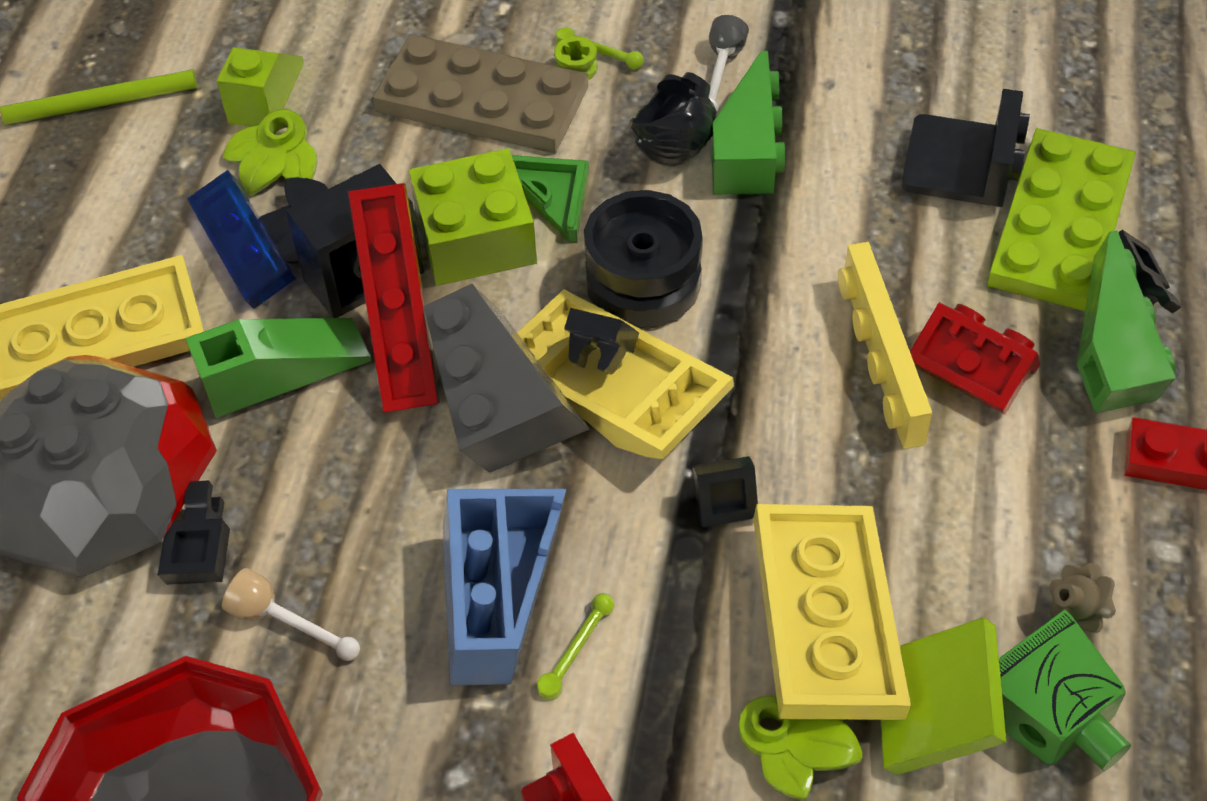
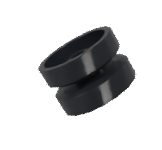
(643, 257)

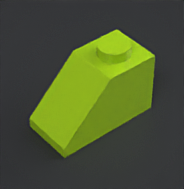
(256, 84)

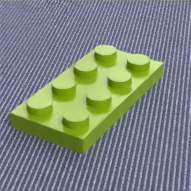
(1060, 217)

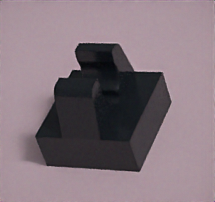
(595, 330)
(725, 491)

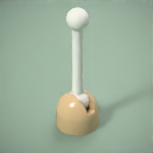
(253, 598)

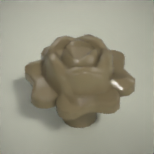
(1084, 596)

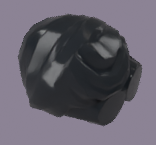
(675, 120)

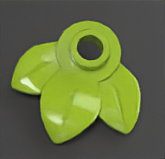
(268, 156)
(797, 747)

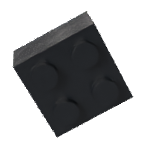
(327, 242)

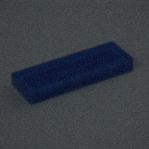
(241, 239)

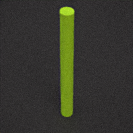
(98, 97)

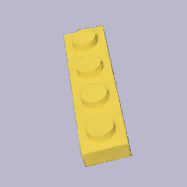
(888, 355)

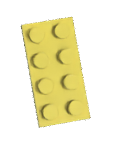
(118, 317)
(829, 613)

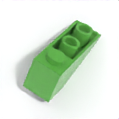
(745, 134)
(1119, 343)
(269, 357)

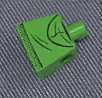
(1062, 695)

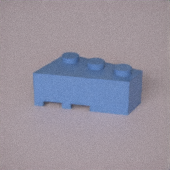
(493, 573)

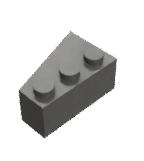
(493, 384)

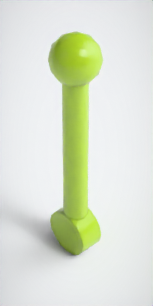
(633, 59)
(550, 684)

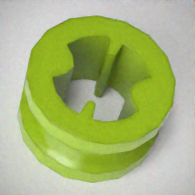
(577, 48)

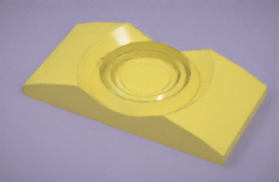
(648, 399)

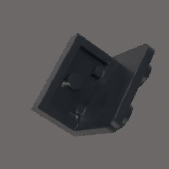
(967, 157)

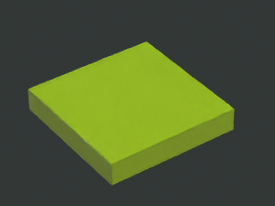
(952, 698)

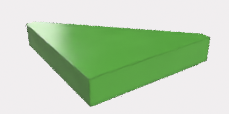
(555, 190)

